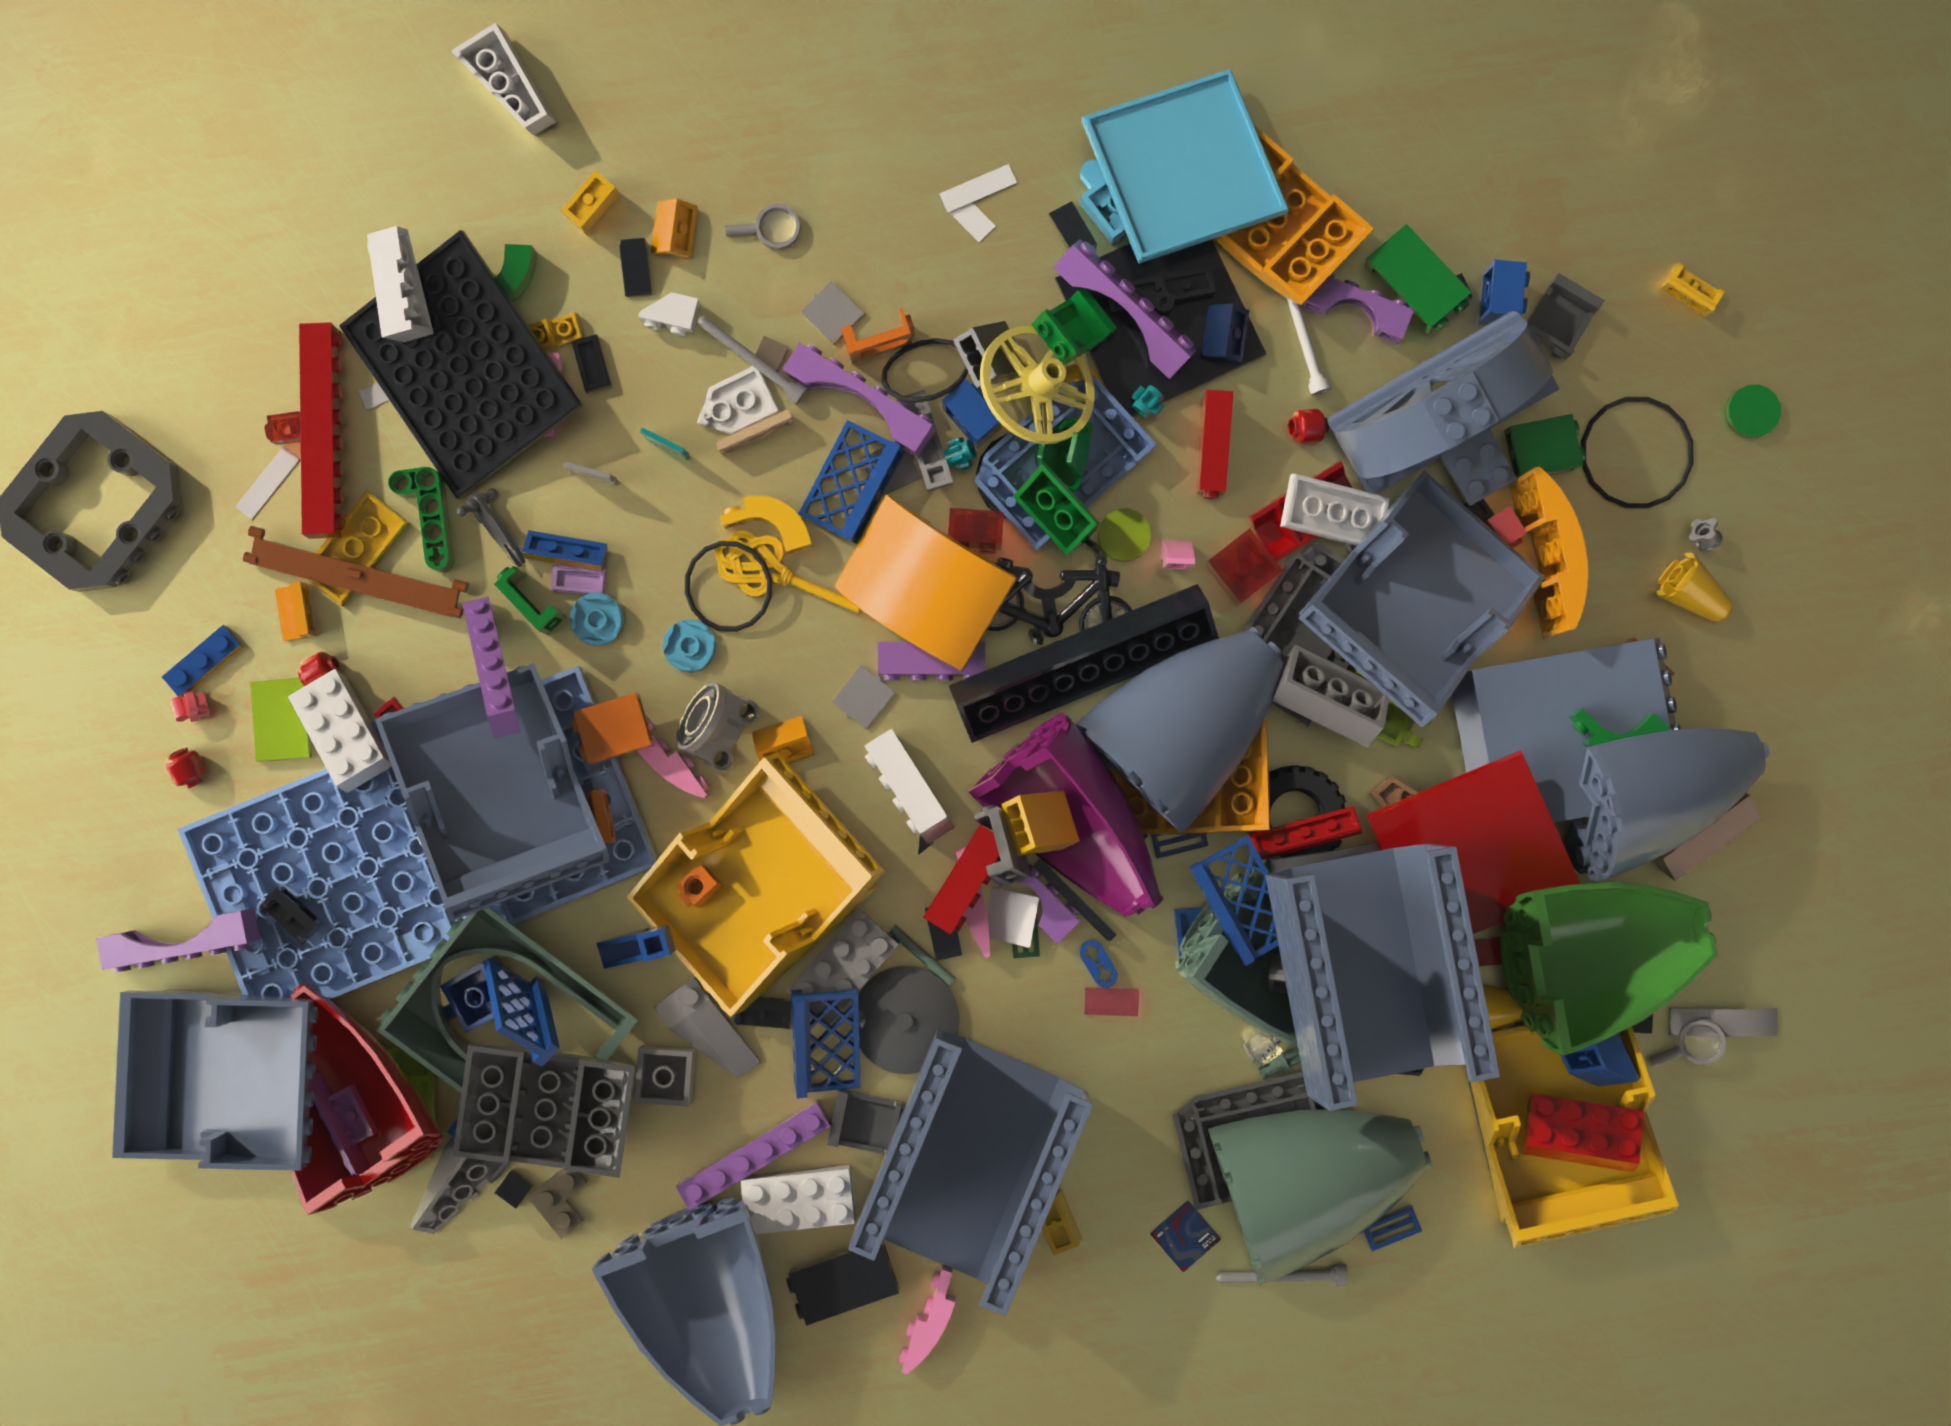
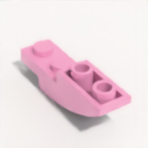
(674, 768)
(927, 1330)

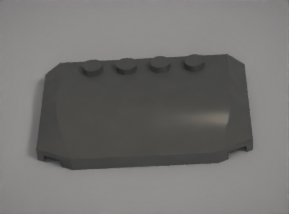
(1279, 611)
(1224, 1107)

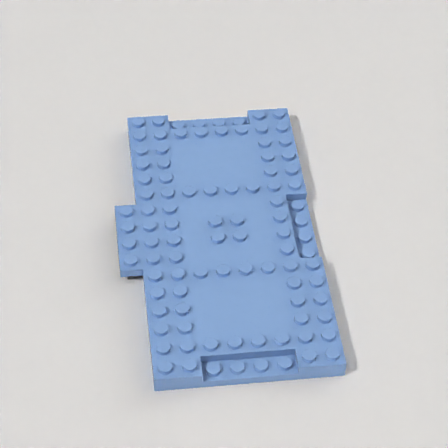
(366, 873)

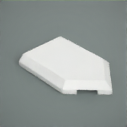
(738, 402)

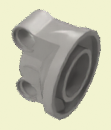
(714, 724)

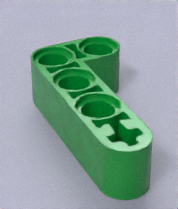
(428, 520)

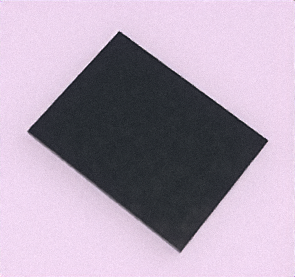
(476, 384)

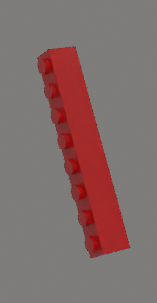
(321, 430)

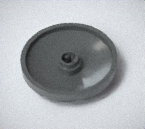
(901, 1015)

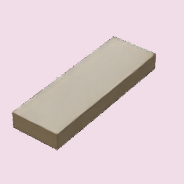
(754, 432)

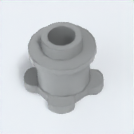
(1705, 534)

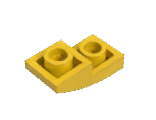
(558, 331)

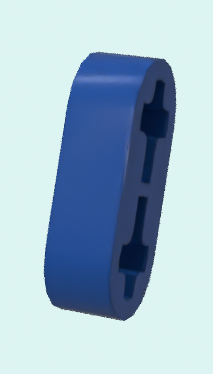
(1092, 966)

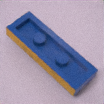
(564, 550)
(202, 661)

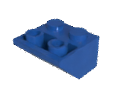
(1602, 1063)

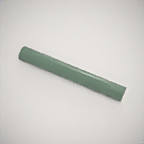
(922, 955)

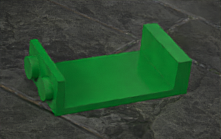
(1419, 278)

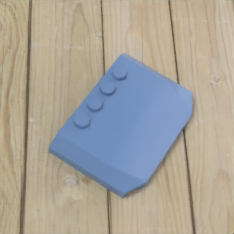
(1114, 451)

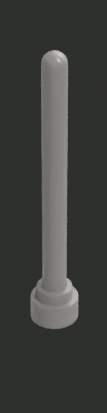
(792, 389)
(1336, 1275)

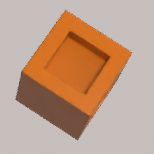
(710, 886)

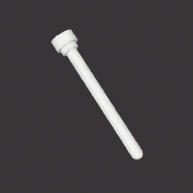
(1318, 382)

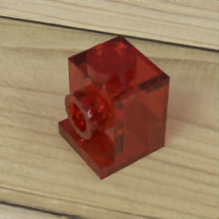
(276, 425)

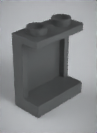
(1563, 316)
(1011, 867)
(864, 1121)

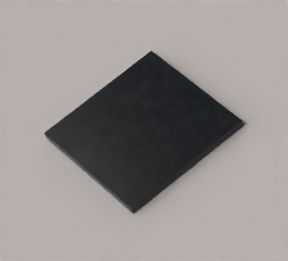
(1124, 355)

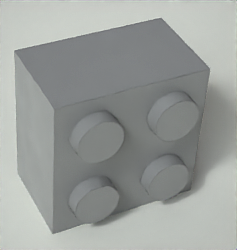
(665, 1075)

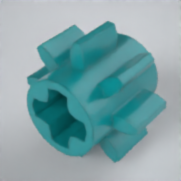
(1148, 401)
(960, 453)

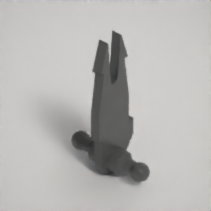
(478, 506)

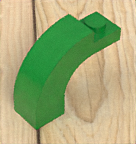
(517, 269)
(1597, 734)

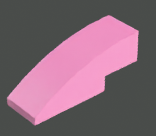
(1177, 554)

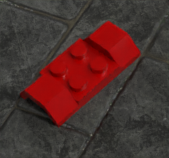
(1267, 521)

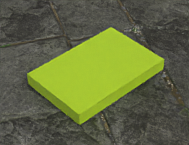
(275, 722)

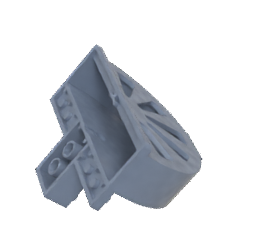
(1453, 420)

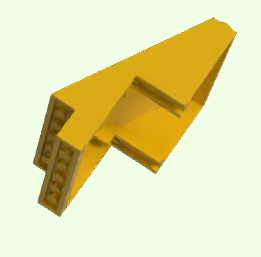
(784, 879)
(1554, 1197)

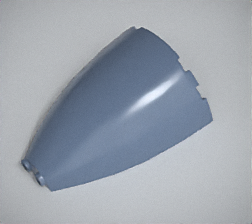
(1187, 722)
(1658, 794)
(699, 1306)

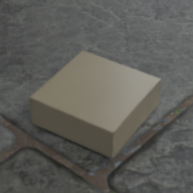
(772, 352)

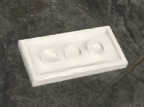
(1331, 509)

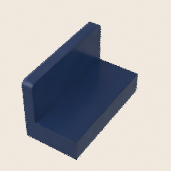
(1225, 332)

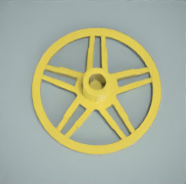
(1038, 382)

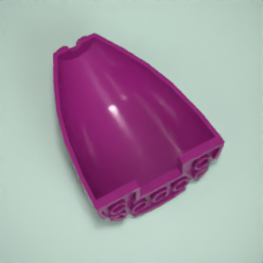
(1111, 850)

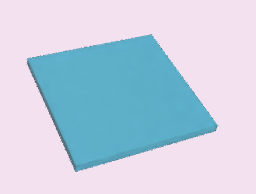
(1184, 165)

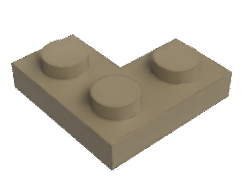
(552, 1201)

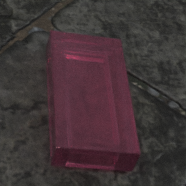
(1111, 1001)

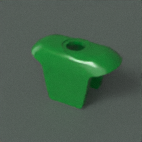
(1078, 446)

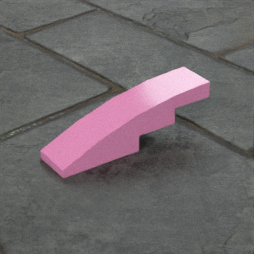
(978, 920)

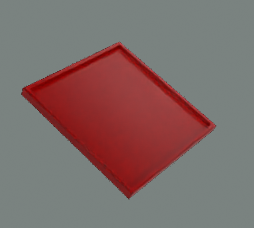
(1499, 833)

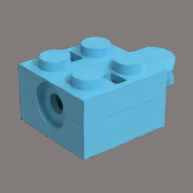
(1099, 203)

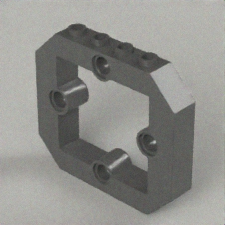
(33, 481)

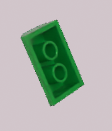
(1056, 509)

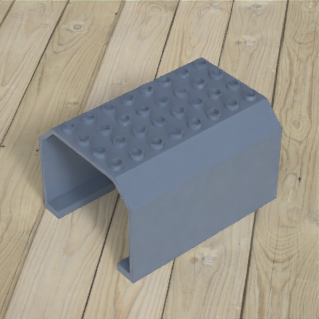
(1380, 969)
(974, 1164)

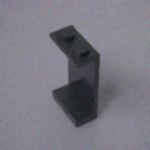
(841, 1284)

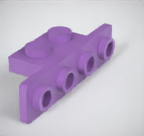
(345, 1120)

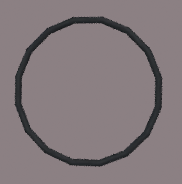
(1685, 430)

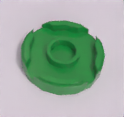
(1753, 411)

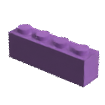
(907, 659)

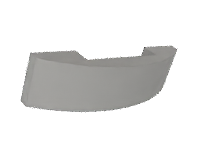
(932, 459)
(1733, 1022)

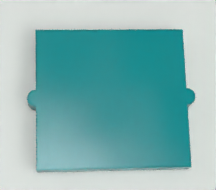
(664, 443)

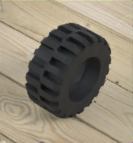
(1315, 785)

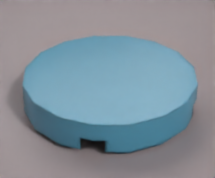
(596, 618)
(689, 645)

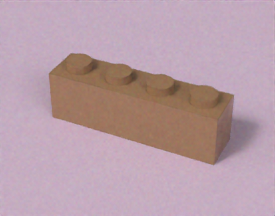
(1731, 824)

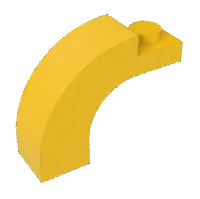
(771, 510)

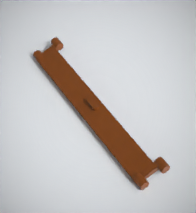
(354, 576)

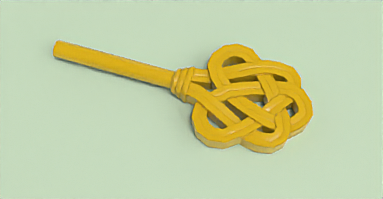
(732, 562)

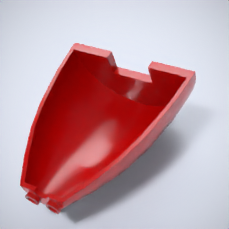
(408, 1133)

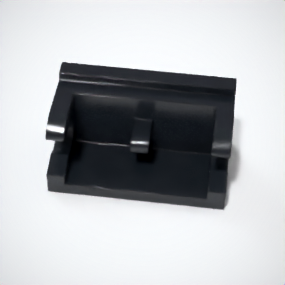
(291, 914)
(766, 1013)

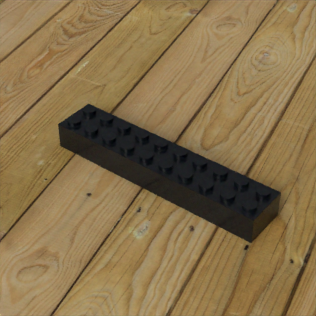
(1083, 663)

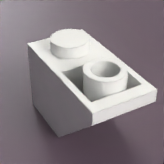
(674, 313)

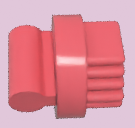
(190, 707)

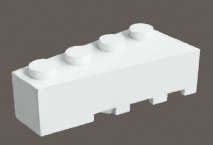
(503, 73)
(909, 787)

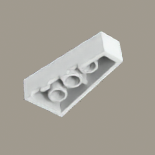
(398, 286)

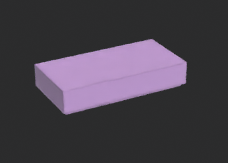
(577, 580)

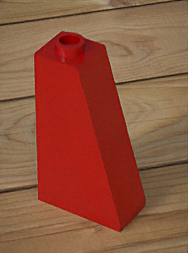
(1214, 443)

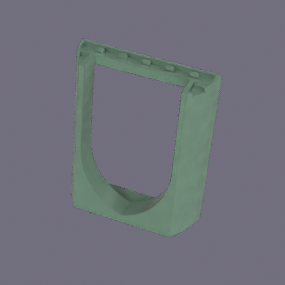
(419, 1020)

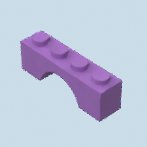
(1387, 316)
(1055, 917)

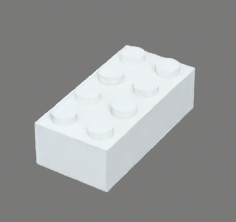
(340, 730)
(799, 1199)

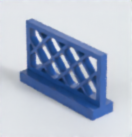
(873, 488)
(1221, 906)
(524, 1009)
(801, 1041)

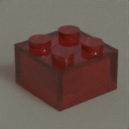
(977, 529)
(1243, 567)

